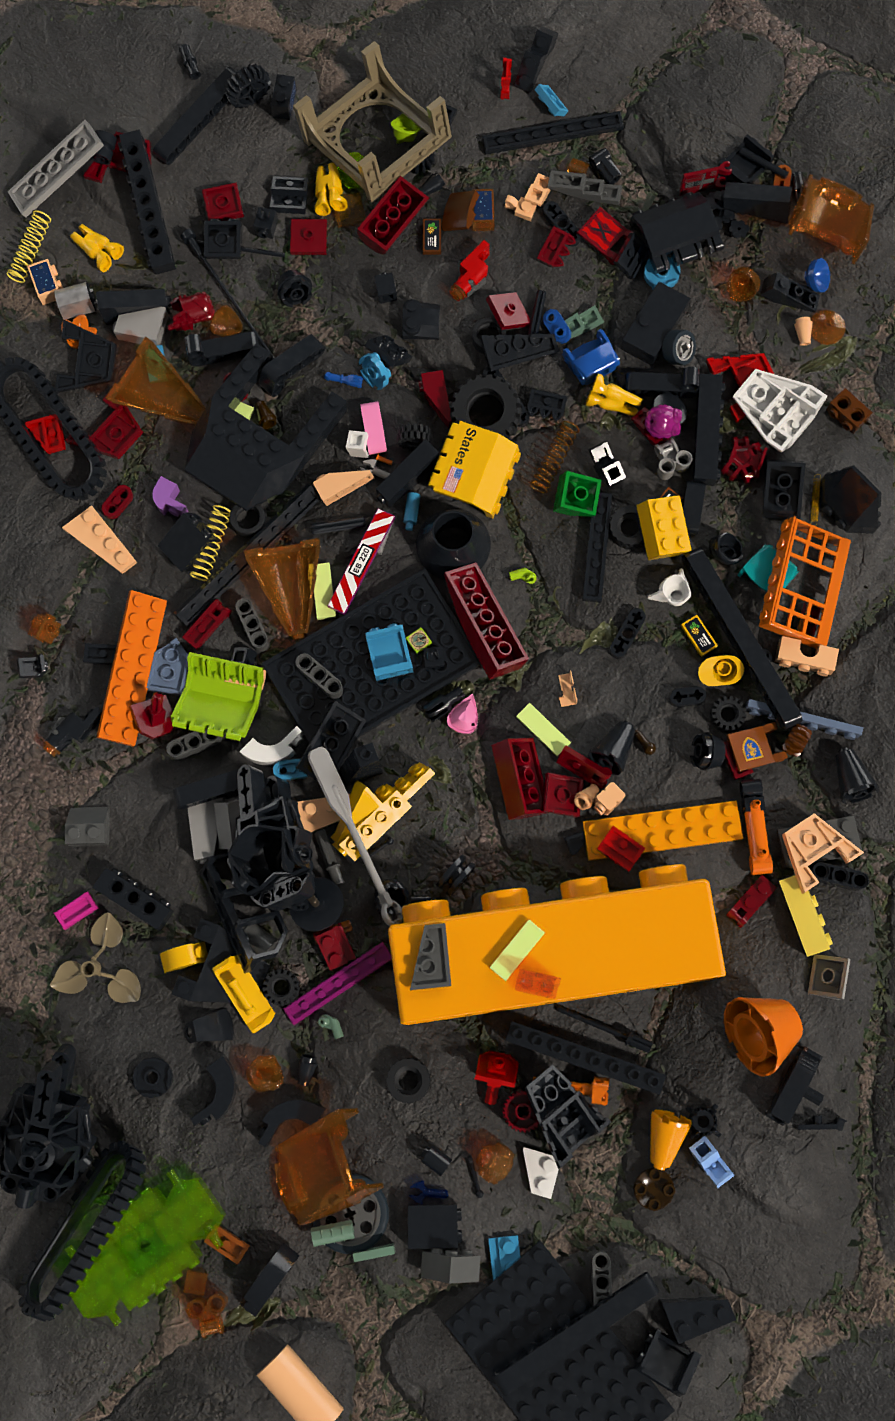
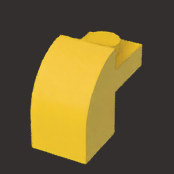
(183, 956)

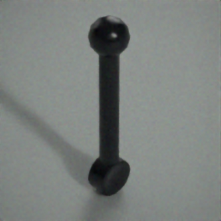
(389, 841)
(479, 1193)

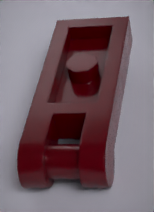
(206, 624)
(584, 767)
(751, 900)

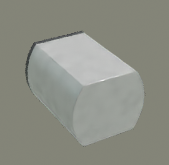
(75, 300)

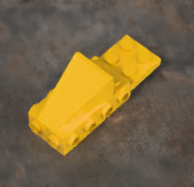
(378, 812)

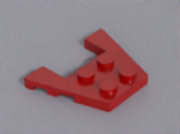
(741, 369)

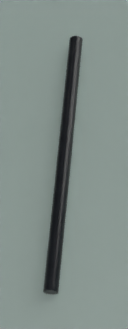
(252, 250)

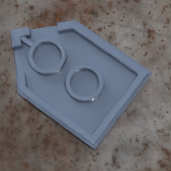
(169, 669)

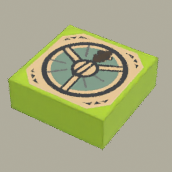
(418, 640)

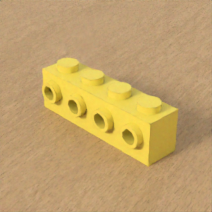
(806, 918)

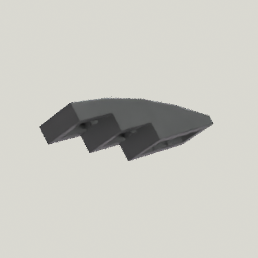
(585, 188)

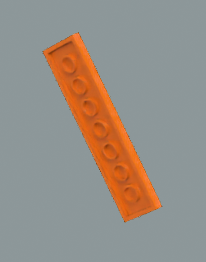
(131, 667)

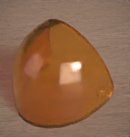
(225, 322)

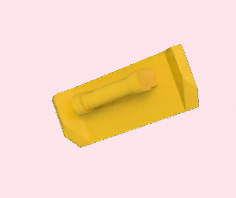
(244, 994)

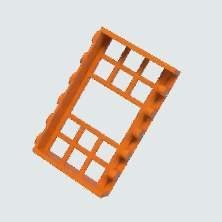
(778, 574)

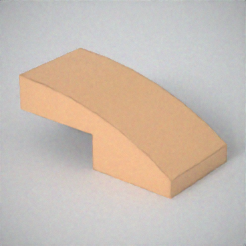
(538, 190)

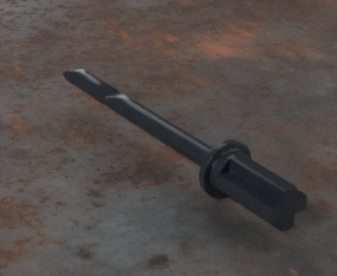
(631, 1039)

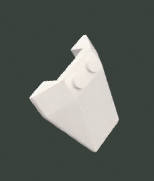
(778, 406)

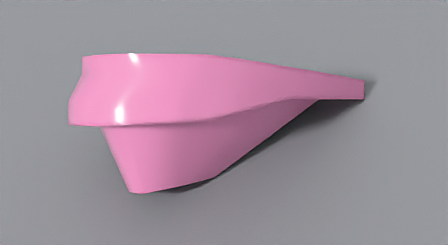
(463, 716)

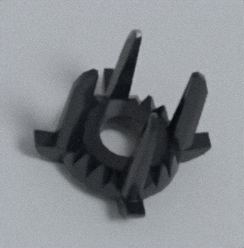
(710, 1113)

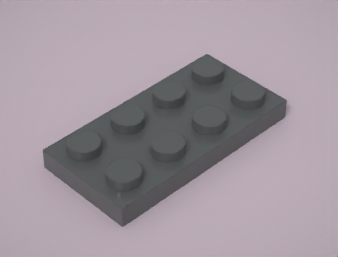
(845, 826)

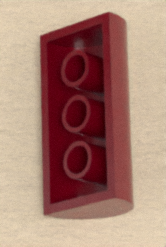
(391, 216)

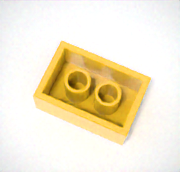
(663, 527)

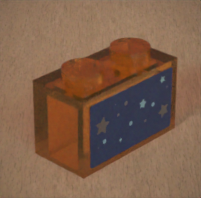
(484, 211)

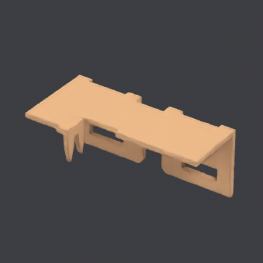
(566, 683)

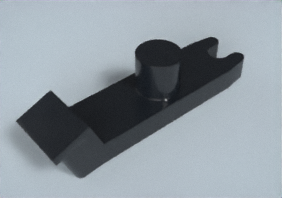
(817, 1124)

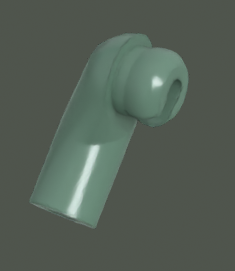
(331, 1023)

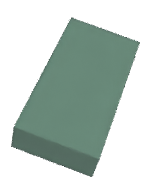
(374, 1252)

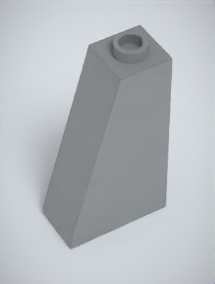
(204, 830)

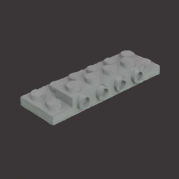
(55, 168)

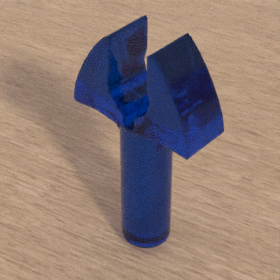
(427, 1192)

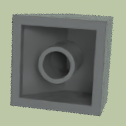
(87, 827)

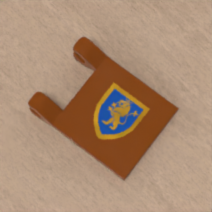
(752, 748)

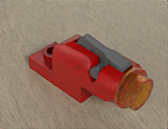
(472, 271)

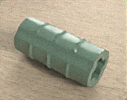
(332, 1233)

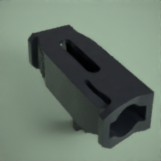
(795, 1087)

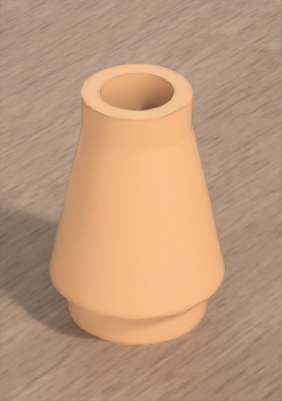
(803, 329)
(586, 797)

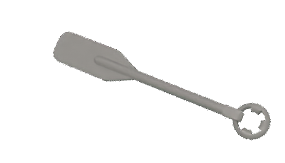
(340, 802)

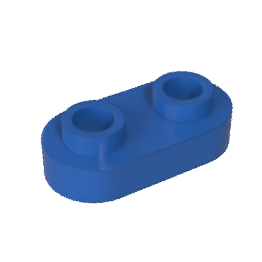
(557, 325)

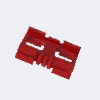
(506, 78)

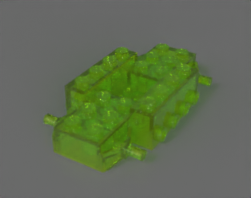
(171, 1228)

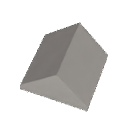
(829, 976)

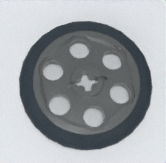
(378, 1219)

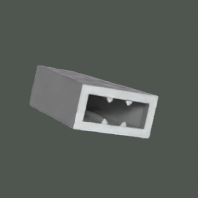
(137, 325)
(226, 814)

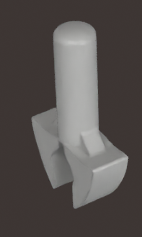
(375, 471)

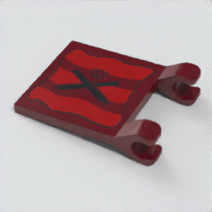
(603, 233)

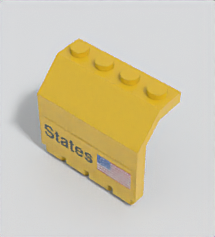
(475, 467)

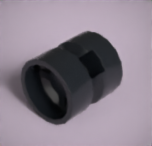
(105, 154)

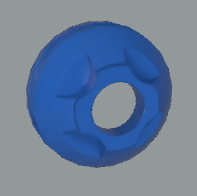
(818, 275)

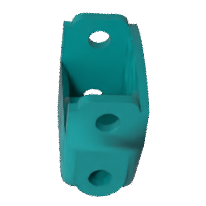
(760, 568)

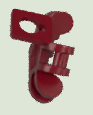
(743, 456)

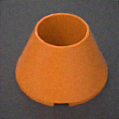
(762, 1032)

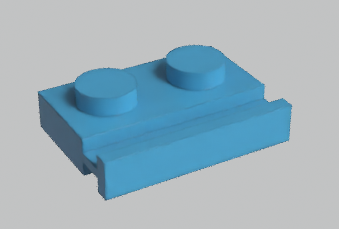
(503, 1253)

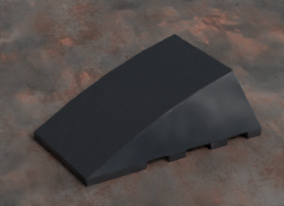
(563, 1114)

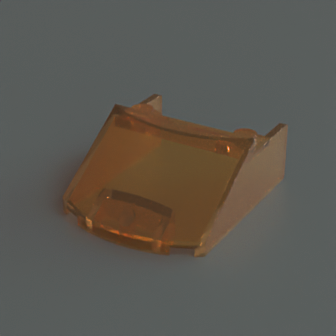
(833, 215)
(315, 1170)

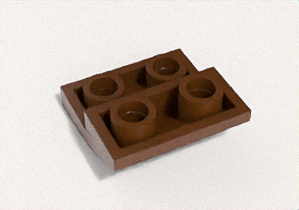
(458, 211)

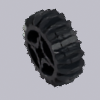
(247, 86)

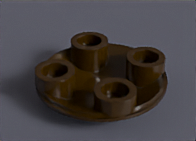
(654, 1189)

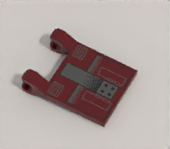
(704, 179)

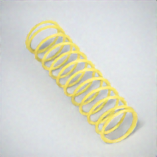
(14, 273)
(217, 543)

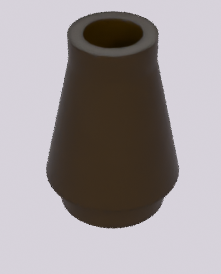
(265, 415)

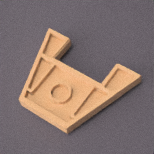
(810, 842)

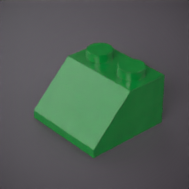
(577, 494)

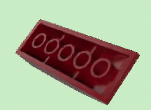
(484, 622)

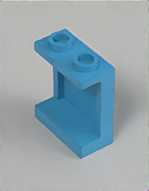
(389, 651)

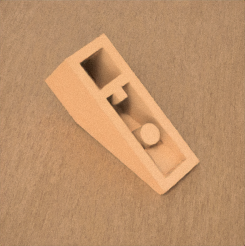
(337, 485)

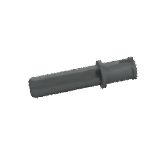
(329, 857)

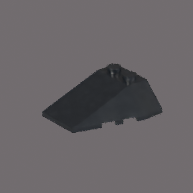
(851, 500)

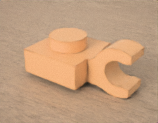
(522, 208)

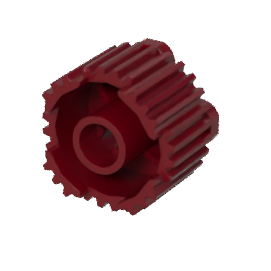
(511, 1115)

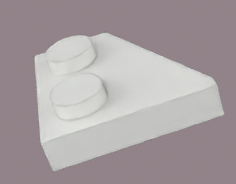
(541, 1172)

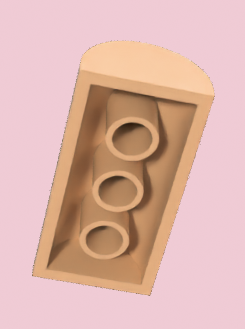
(299, 1388)

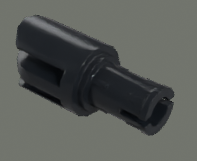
(442, 704)

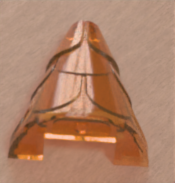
(156, 388)
(288, 581)

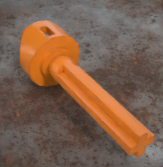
(596, 1090)

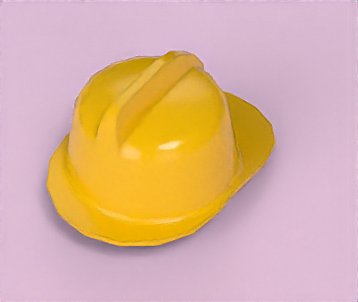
(721, 670)

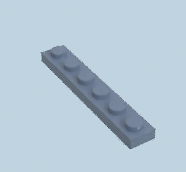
(811, 721)

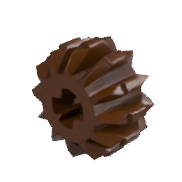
(797, 740)

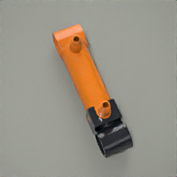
(753, 808)

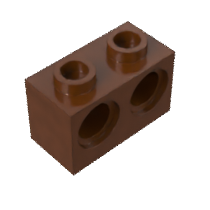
(853, 407)

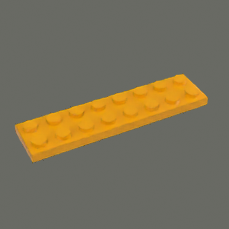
(669, 828)

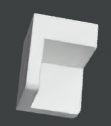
(357, 444)

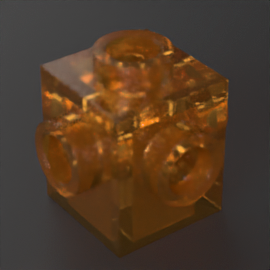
(44, 628)

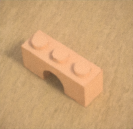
(789, 655)

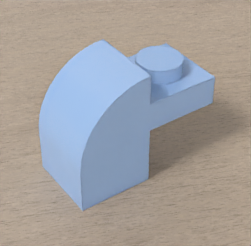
(711, 1162)

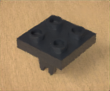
(389, 351)

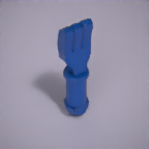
(351, 380)

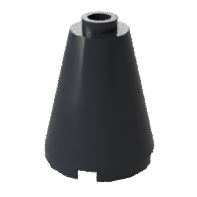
(614, 748)
(853, 777)

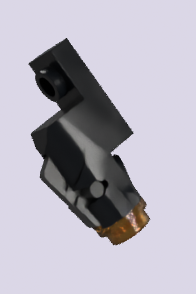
(69, 728)

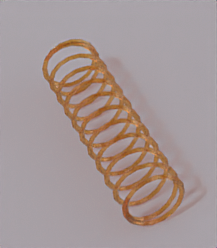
(538, 484)

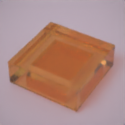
(195, 1282)

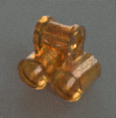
(210, 1314)

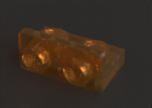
(537, 984)

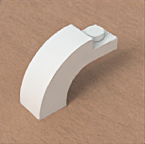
(272, 754)

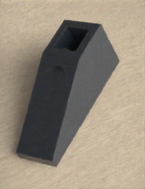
(789, 293)

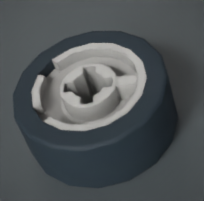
(679, 347)

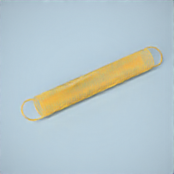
(815, 494)

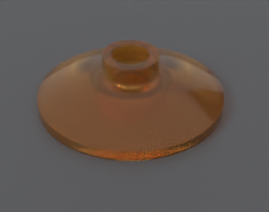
(827, 334)

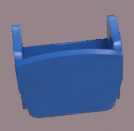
(592, 359)

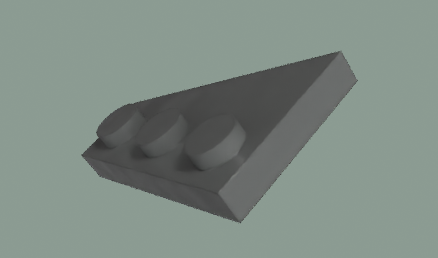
(432, 963)

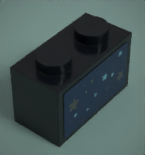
(283, 97)

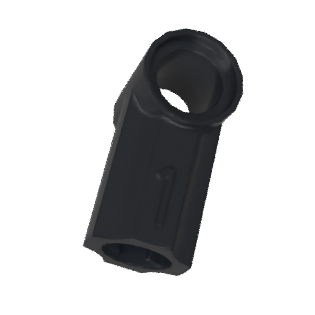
(602, 162)

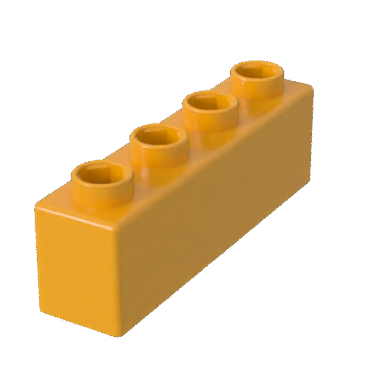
(591, 941)

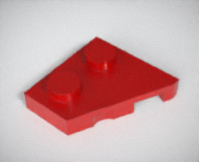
(48, 433)

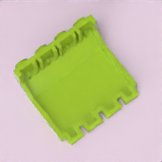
(218, 704)

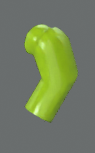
(524, 574)

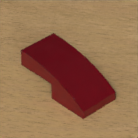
(639, 421)

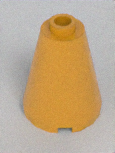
(666, 1137)

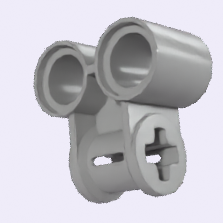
(669, 457)

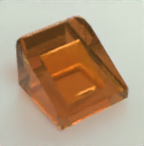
(578, 166)

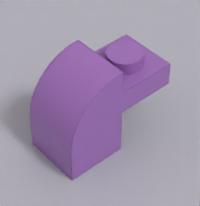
(165, 495)

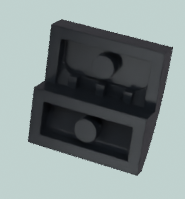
(289, 194)

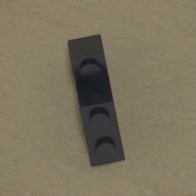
(535, 57)

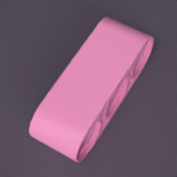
(374, 427)

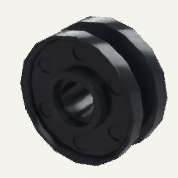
(456, 875)

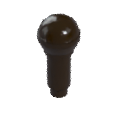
(648, 747)

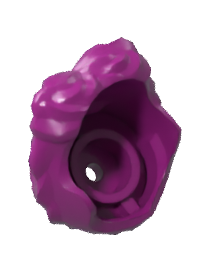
(663, 421)

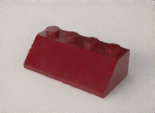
(519, 777)

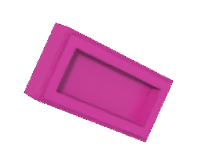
(76, 910)

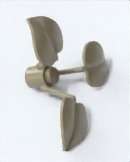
(72, 976)

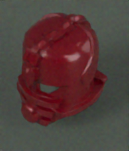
(191, 311)

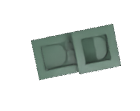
(584, 322)

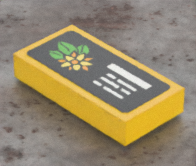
(699, 635)

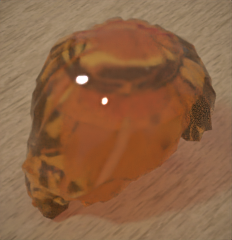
(743, 284)
(265, 1074)

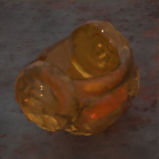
(494, 1162)

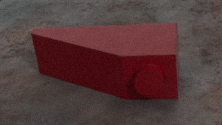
(436, 394)

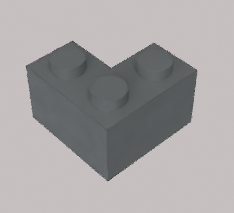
(450, 1266)

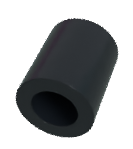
(435, 1159)

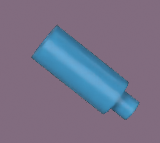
(411, 510)

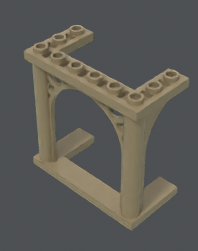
(366, 171)

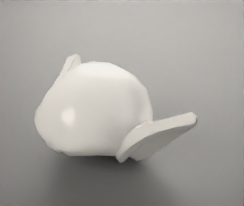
(673, 590)

